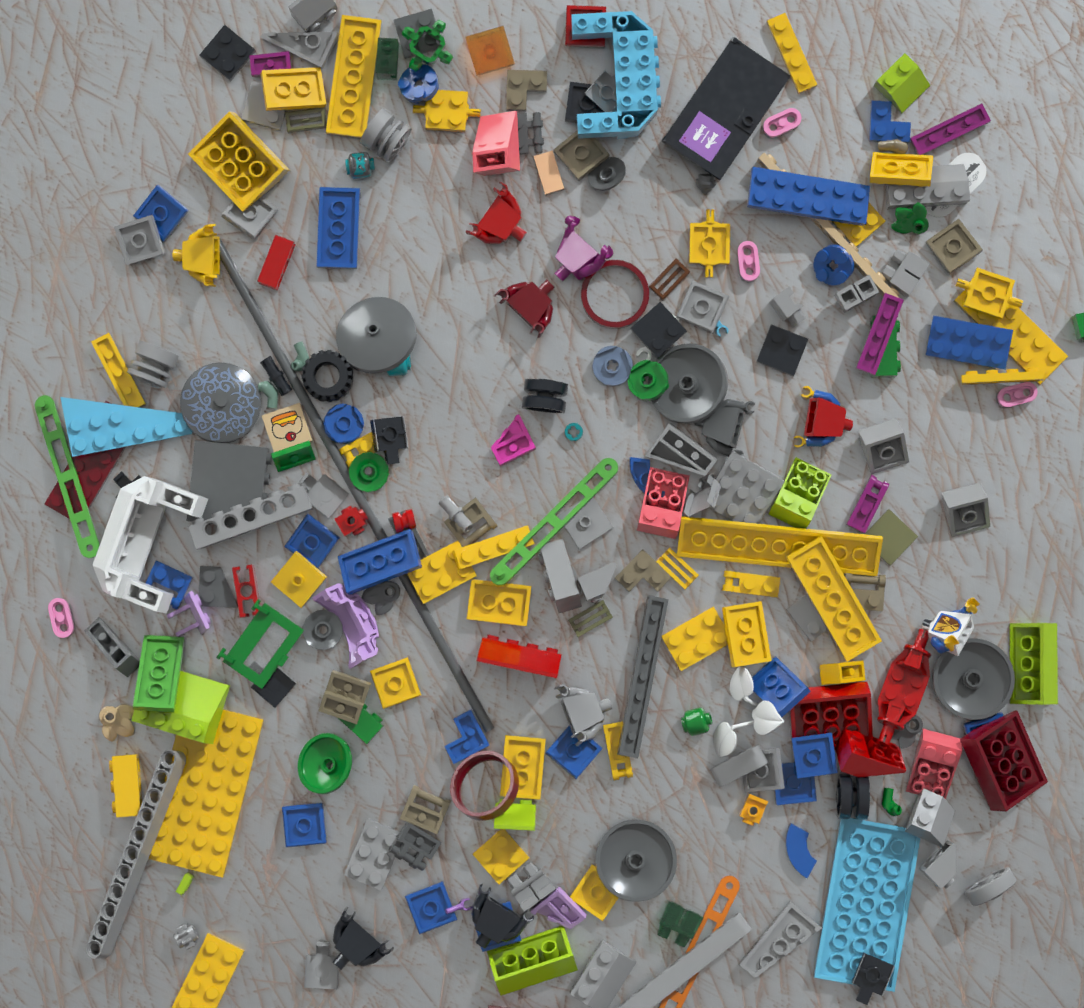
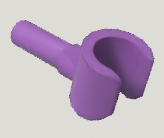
(458, 907)

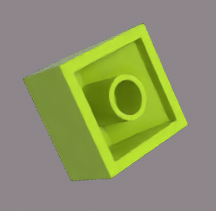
(902, 83)
(518, 817)

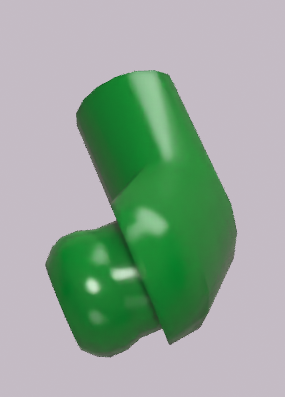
(889, 804)

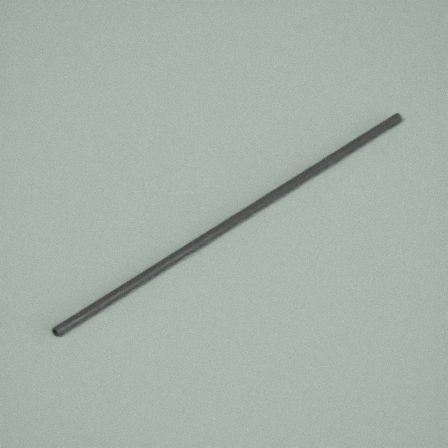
(357, 494)

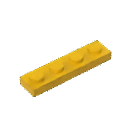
(791, 53)
(117, 371)
(1010, 376)
(490, 548)

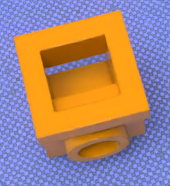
(753, 801)

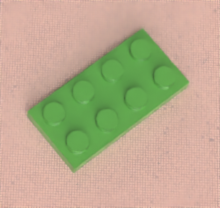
(159, 673)

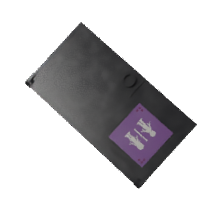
(726, 108)

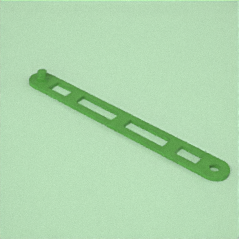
(46, 407)
(502, 573)

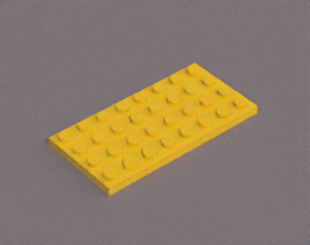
(208, 797)

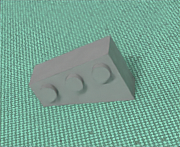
(681, 451)
(560, 576)

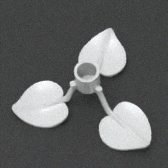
(764, 715)

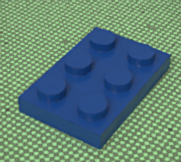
(779, 686)

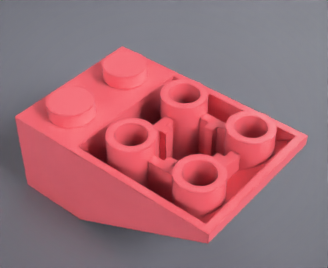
(497, 144)
(663, 514)
(934, 763)

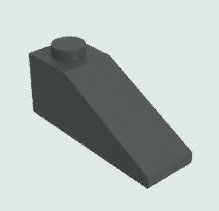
(113, 647)

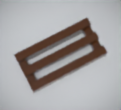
(658, 291)

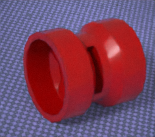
(403, 521)

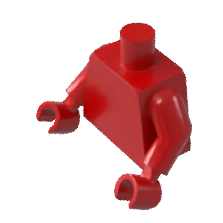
(500, 220)

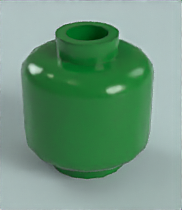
(696, 721)

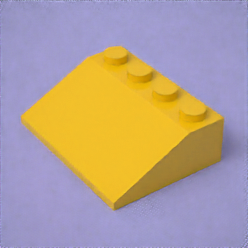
(238, 161)

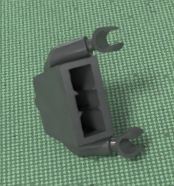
(724, 426)

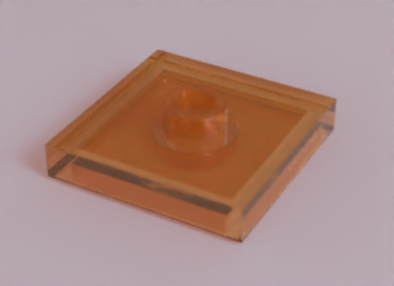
(489, 50)

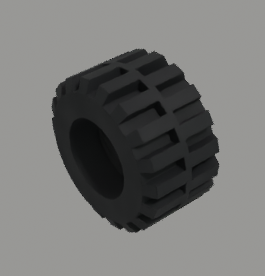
(315, 363)

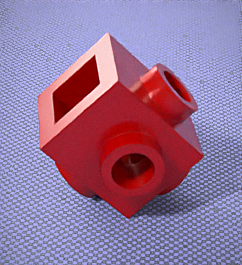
(344, 521)

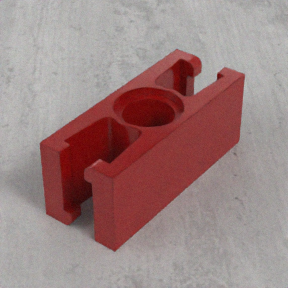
(276, 262)
(239, 586)

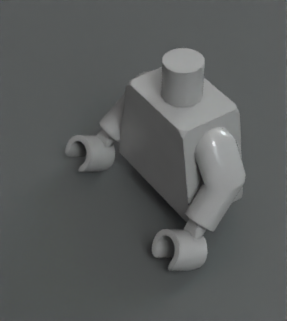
(583, 711)

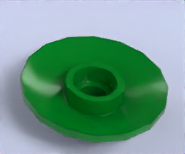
(372, 481)

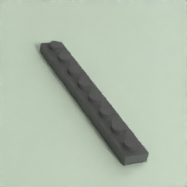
(642, 676)

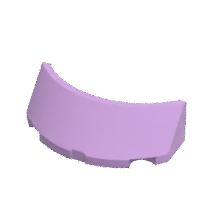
(356, 619)

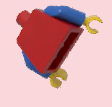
(824, 419)

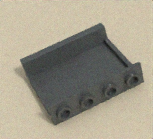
(229, 477)

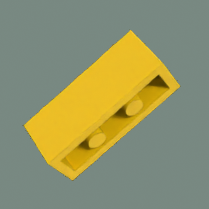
(126, 785)

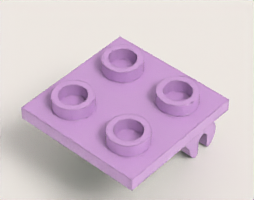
(202, 620)

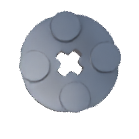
(610, 377)

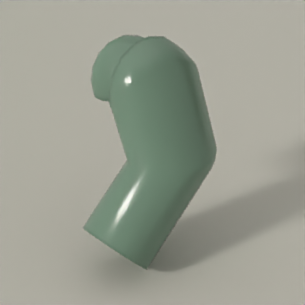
(302, 356)
(271, 392)

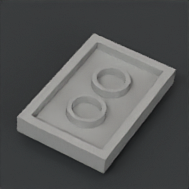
(371, 856)

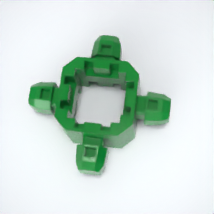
(416, 63)

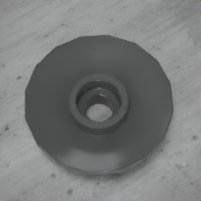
(607, 174)
(312, 629)

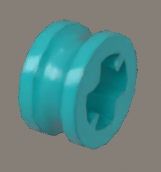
(578, 427)

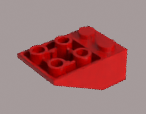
(866, 757)

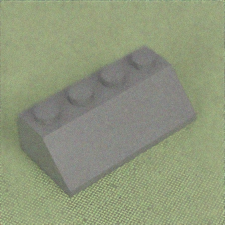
(947, 187)

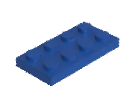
(338, 227)
(969, 342)
(379, 561)

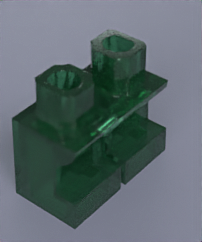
(387, 59)
(670, 919)

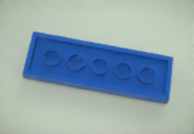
(808, 196)

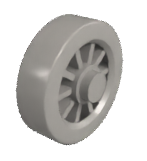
(991, 886)

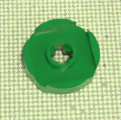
(637, 377)

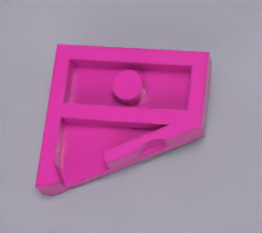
(513, 442)

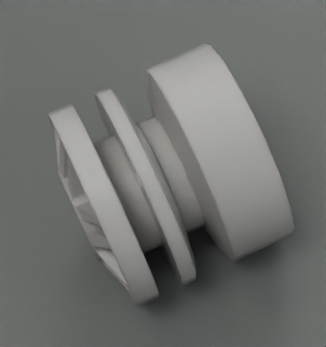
(388, 137)
(152, 364)

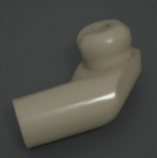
(893, 145)

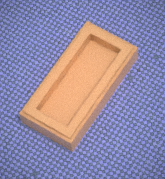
(548, 172)

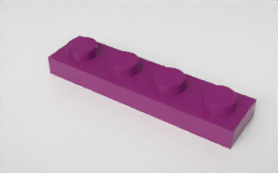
(950, 130)
(879, 334)

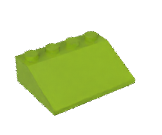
(196, 709)

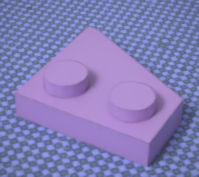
(559, 909)

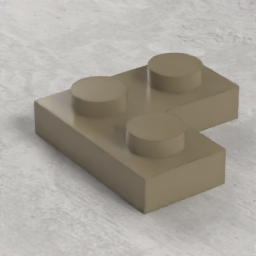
(521, 82)
(643, 567)

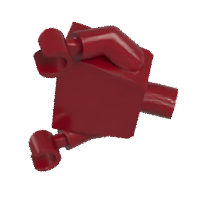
(530, 303)

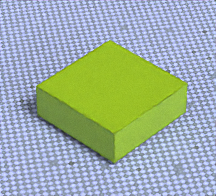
(185, 883)

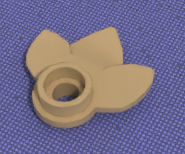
(119, 724)

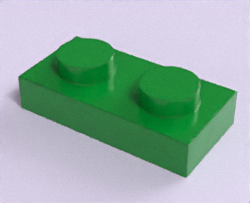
(293, 456)

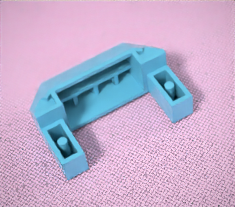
(633, 73)

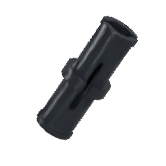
(276, 376)

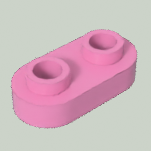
(781, 122)
(748, 261)
(1016, 394)
(60, 618)

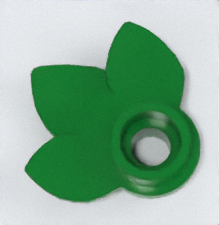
(909, 218)

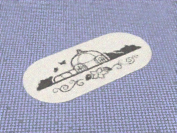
(976, 173)

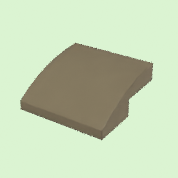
(344, 697)

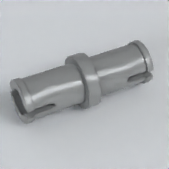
(456, 514)

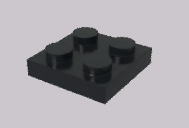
(227, 52)

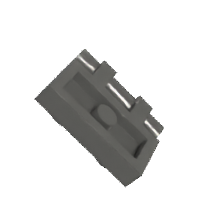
(523, 126)
(417, 840)

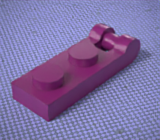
(867, 505)

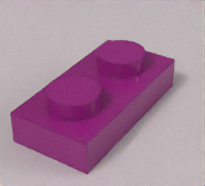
(269, 61)

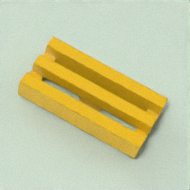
(683, 563)

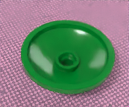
(316, 763)

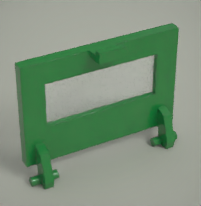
(262, 645)

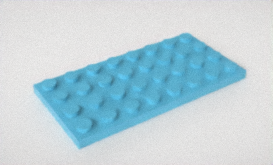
(866, 898)

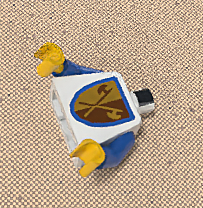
(951, 628)

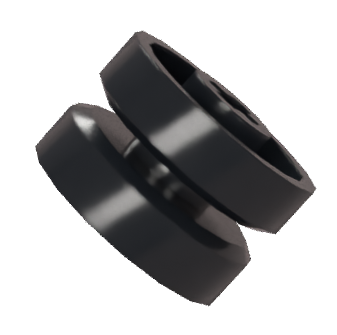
(544, 393)
(852, 796)

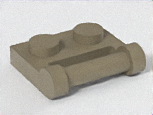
(474, 512)
(869, 599)
(421, 815)

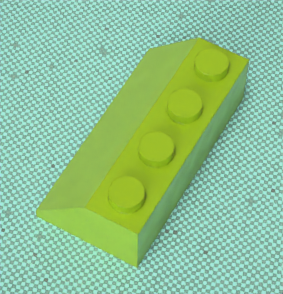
(1034, 663)
(532, 960)

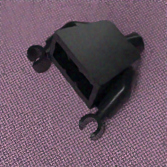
(496, 920)
(356, 943)

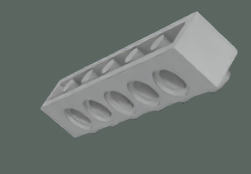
(203, 539)

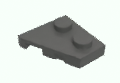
(214, 589)

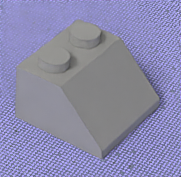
(312, 12)
(884, 446)
(966, 509)
(596, 582)
(930, 818)
(941, 866)

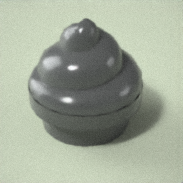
(705, 182)

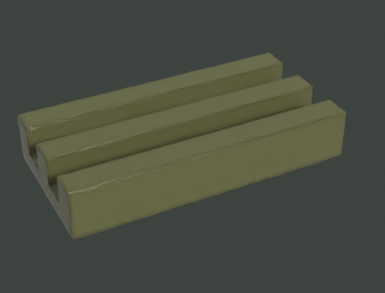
(306, 120)
(604, 610)

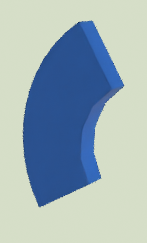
(640, 471)
(797, 850)

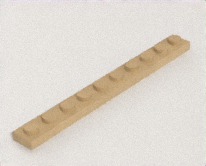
(836, 236)

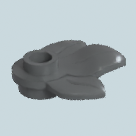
(379, 596)
(907, 736)

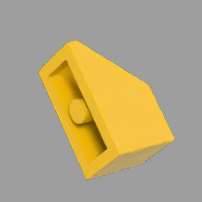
(842, 672)

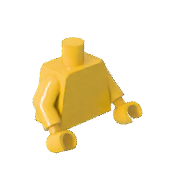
(201, 255)

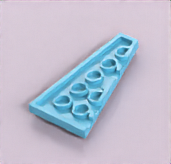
(108, 426)

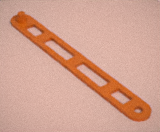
(715, 916)

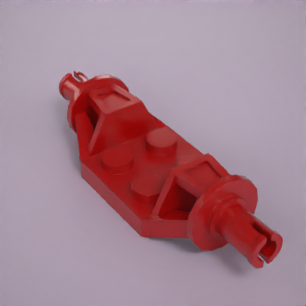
(904, 687)

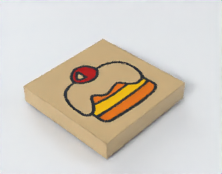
(286, 427)

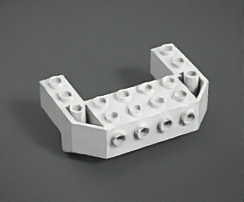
(131, 536)

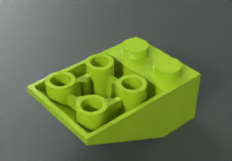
(800, 494)

